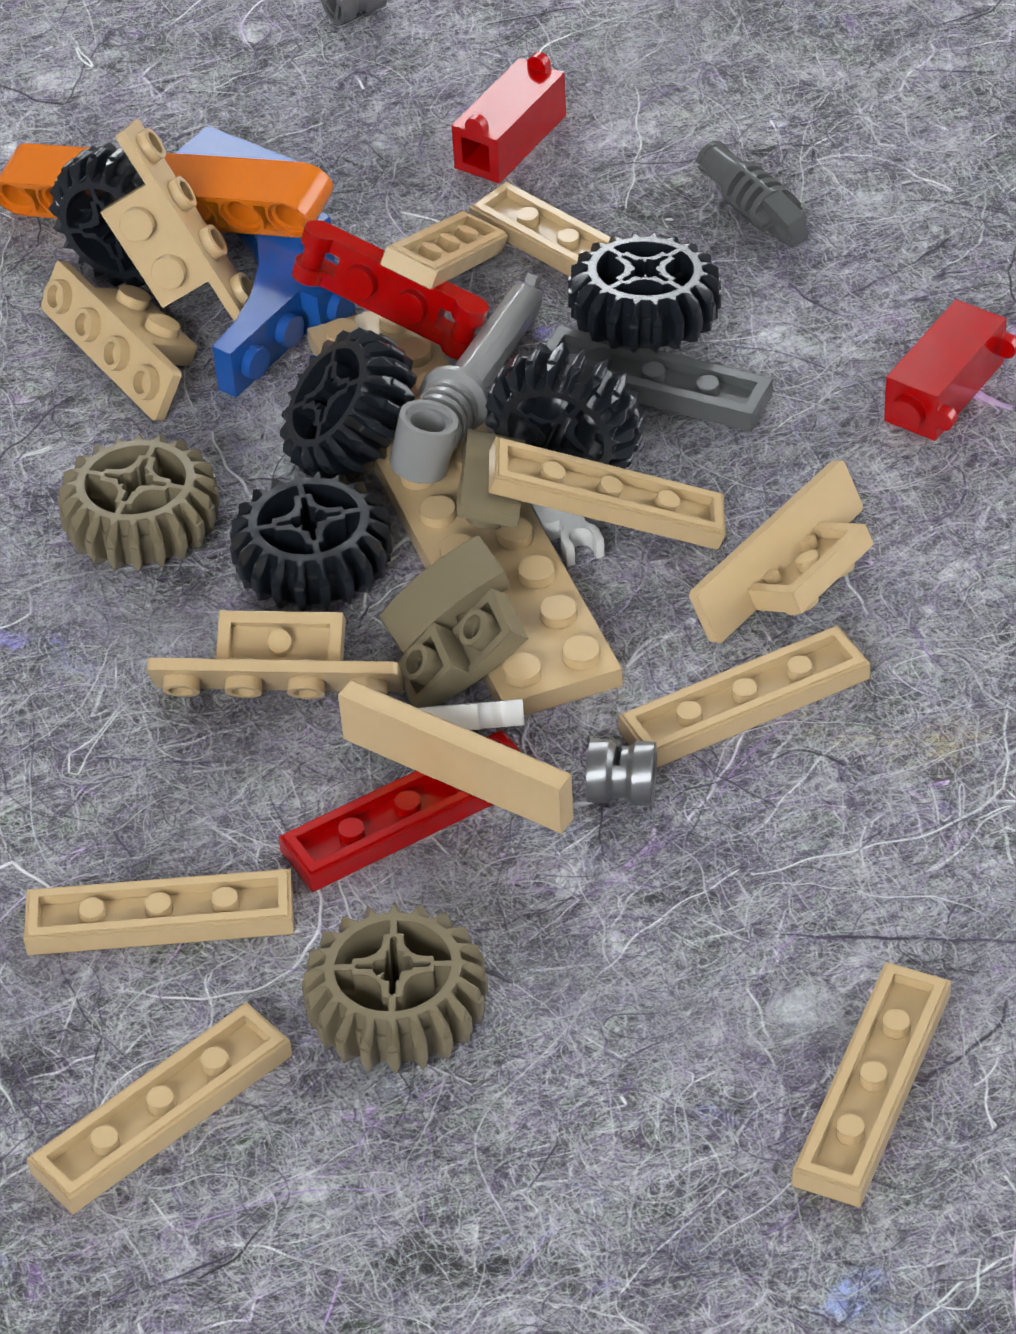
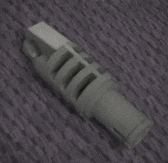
(754, 194)

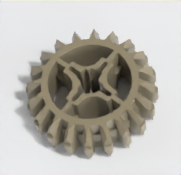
(138, 501)
(434, 1000)

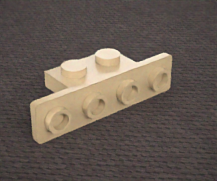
(166, 231)
(121, 335)
(787, 557)
(275, 653)

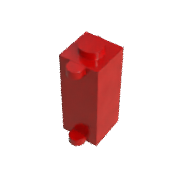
(509, 119)
(946, 369)

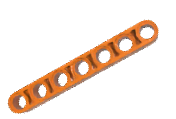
(229, 191)

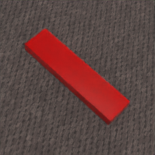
(377, 825)

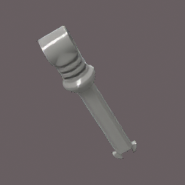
(457, 394)

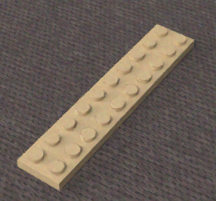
(564, 646)

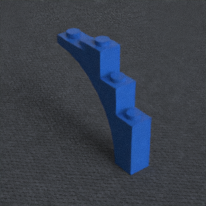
(278, 305)

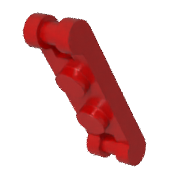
(385, 292)

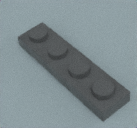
(679, 381)

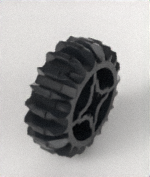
(80, 194)
(644, 292)
(347, 405)
(567, 406)
(311, 541)

